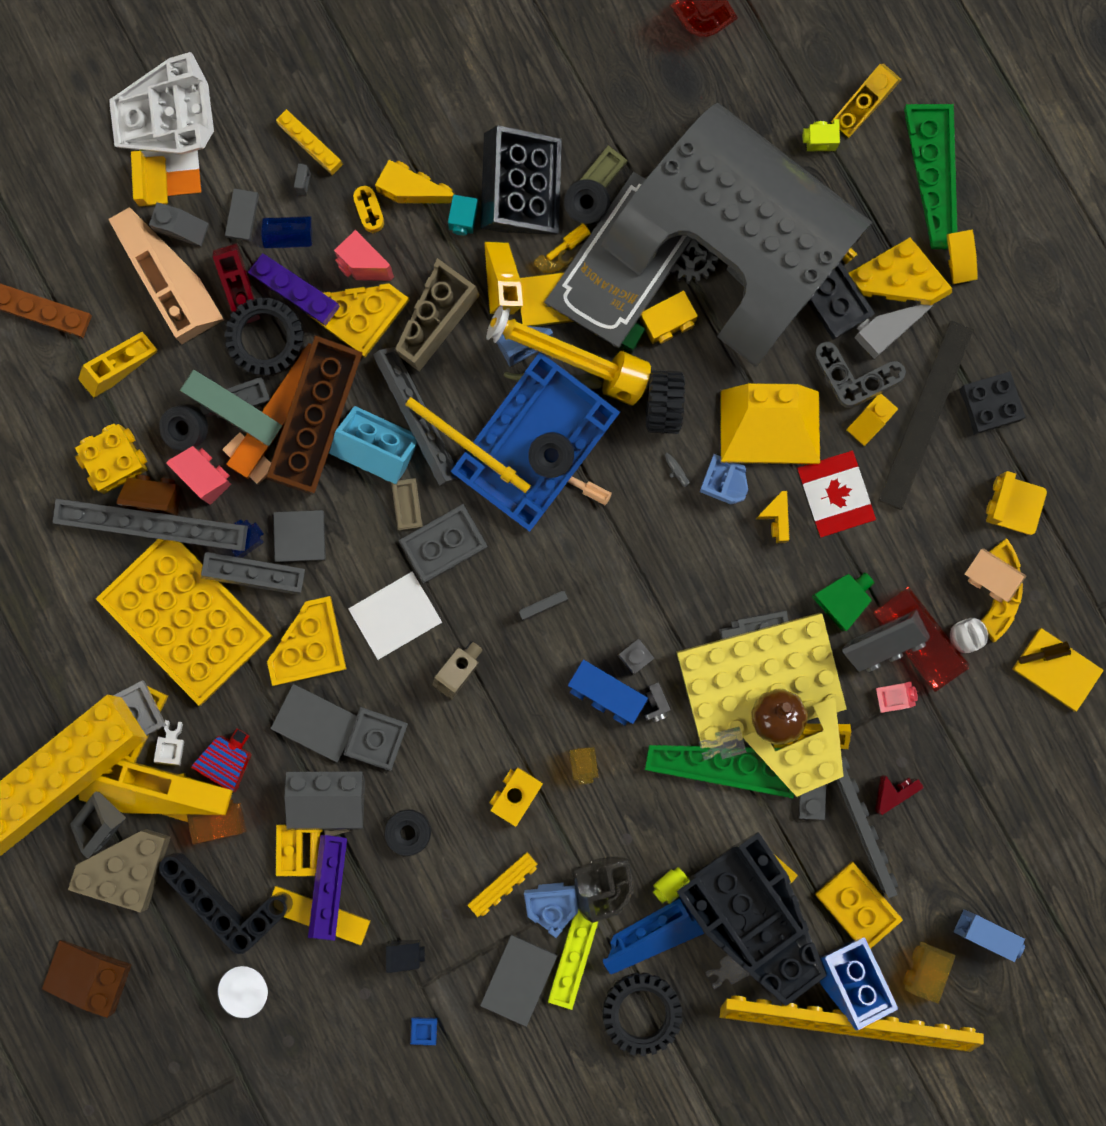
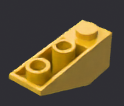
(867, 99)
(408, 187)
(502, 278)

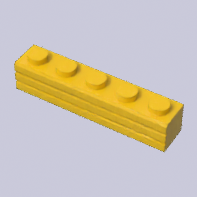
(309, 142)
(503, 885)

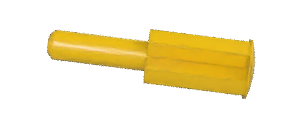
(570, 241)

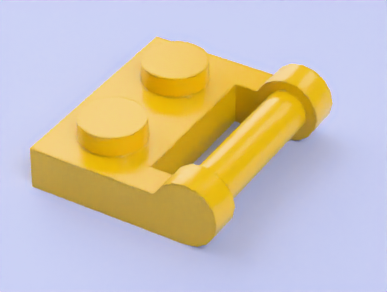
(290, 851)

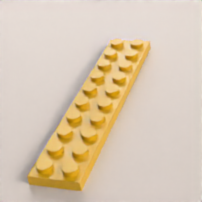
(815, 1019)

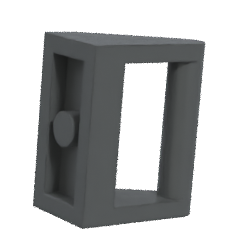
(109, 817)

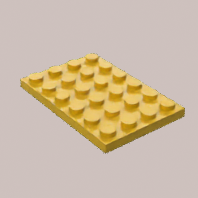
(184, 620)

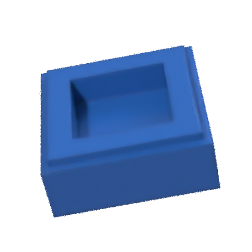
(423, 1031)

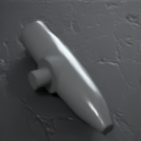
(676, 470)

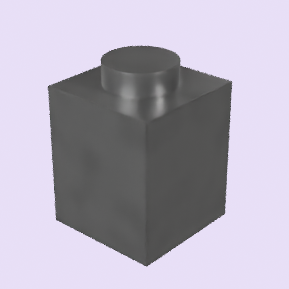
(636, 656)

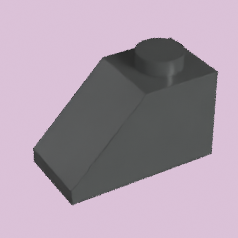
(178, 224)

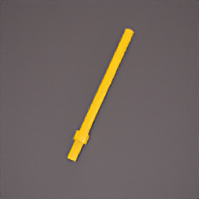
(507, 473)

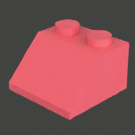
(361, 260)
(200, 474)

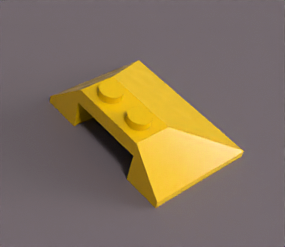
(770, 424)

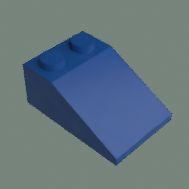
(857, 983)

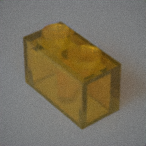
(929, 972)

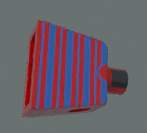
(225, 760)

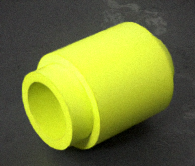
(668, 884)

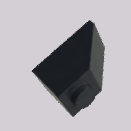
(404, 955)

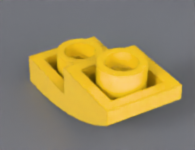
(962, 256)

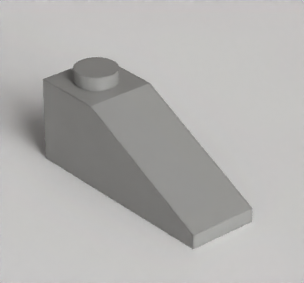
(886, 328)

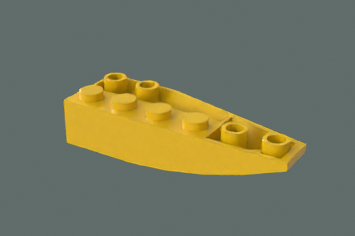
(154, 791)

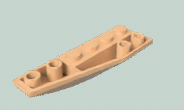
(167, 278)

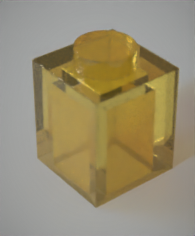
(584, 765)

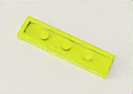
(572, 962)

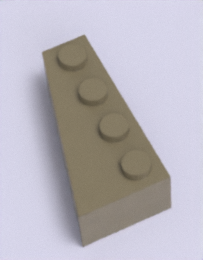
(436, 314)

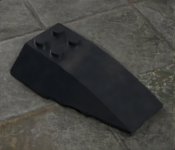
(755, 918)

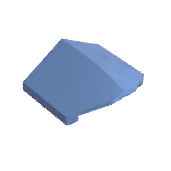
(725, 481)

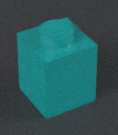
(462, 215)

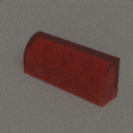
(939, 659)

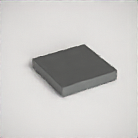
(299, 536)
(375, 738)

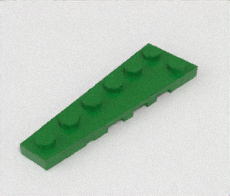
(933, 153)
(740, 771)

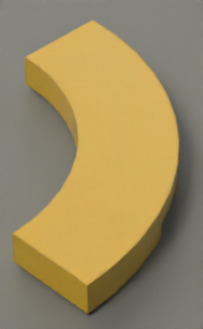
(1002, 614)

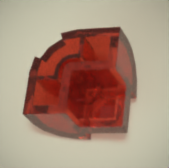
(703, 16)

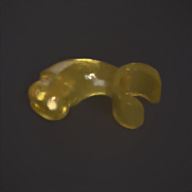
(548, 266)

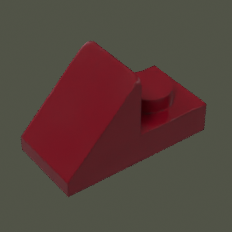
(889, 797)

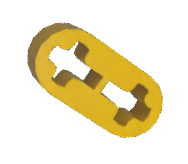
(374, 208)

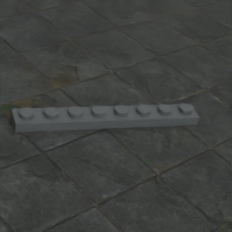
(150, 524)

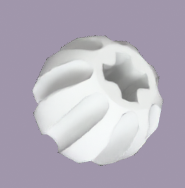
(969, 635)

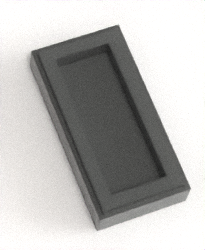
(242, 215)
(543, 605)

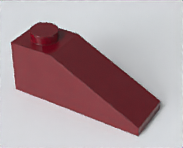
(233, 277)

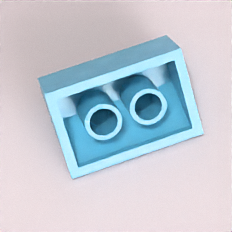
(374, 444)

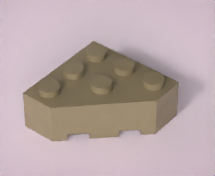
(124, 871)

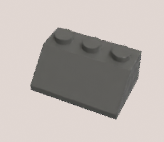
(887, 642)
(324, 800)

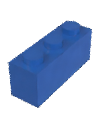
(607, 693)

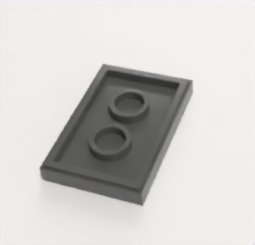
(443, 543)
(314, 723)
(518, 980)

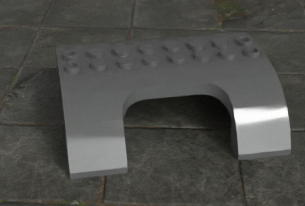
(751, 212)

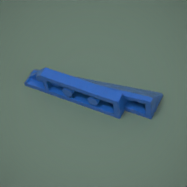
(651, 936)

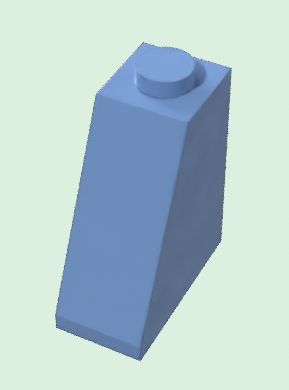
(990, 935)

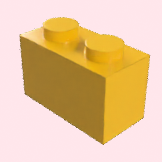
(668, 317)

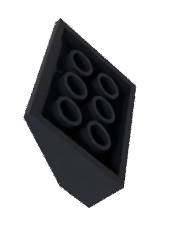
(520, 182)

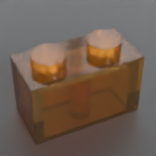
(213, 827)

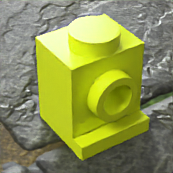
(822, 136)

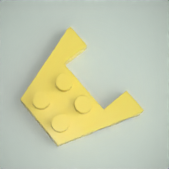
(809, 761)

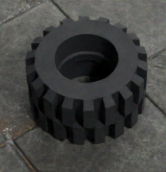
(665, 402)

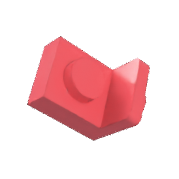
(897, 697)

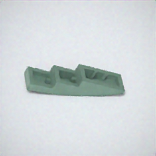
(230, 407)

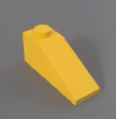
(116, 364)

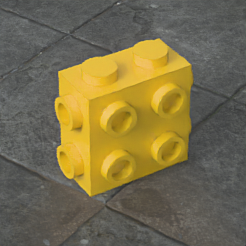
(110, 458)

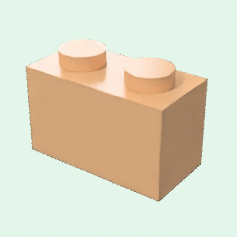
(995, 576)

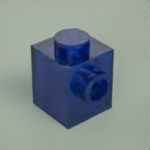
(253, 538)

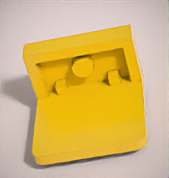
(1015, 504)

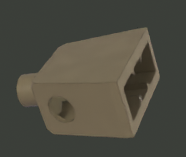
(450, 677)

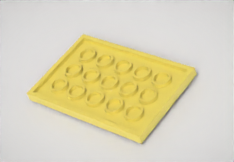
(733, 672)

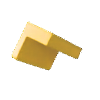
(149, 179)

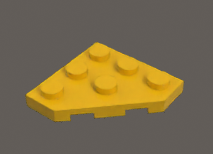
(901, 276)
(364, 315)
(309, 645)

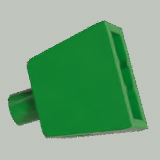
(845, 599)

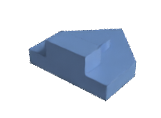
(551, 906)

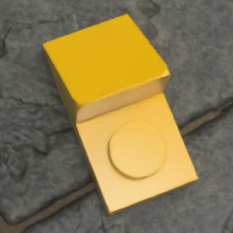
(872, 419)
(779, 511)

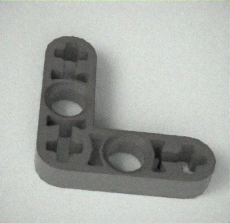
(849, 383)

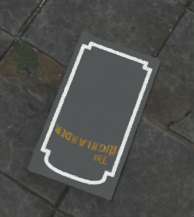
(601, 289)

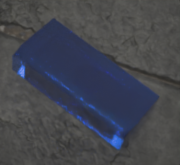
(287, 232)

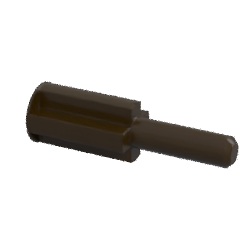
(1048, 653)

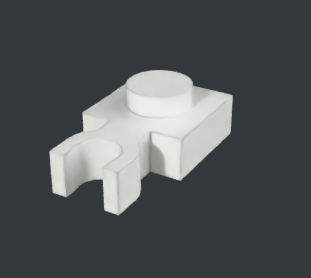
(169, 749)

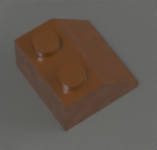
(150, 496)

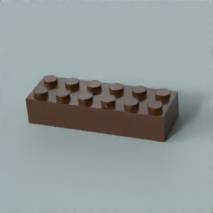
(314, 415)

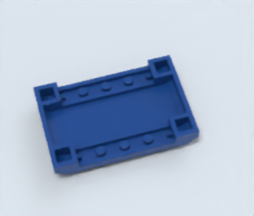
(540, 403)

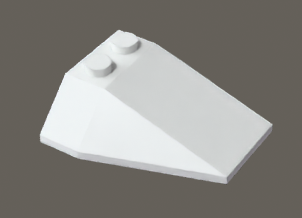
(164, 109)

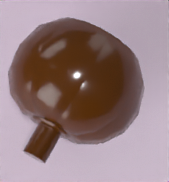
(779, 716)

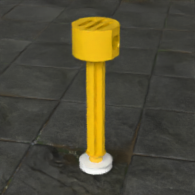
(623, 377)

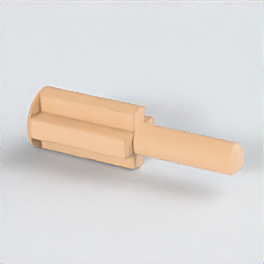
(592, 490)

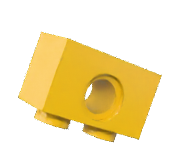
(509, 810)

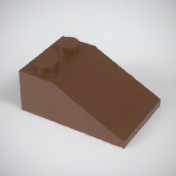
(86, 978)

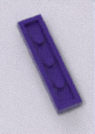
(294, 289)
(327, 887)

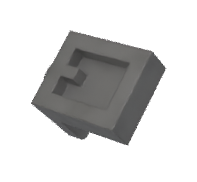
(657, 698)

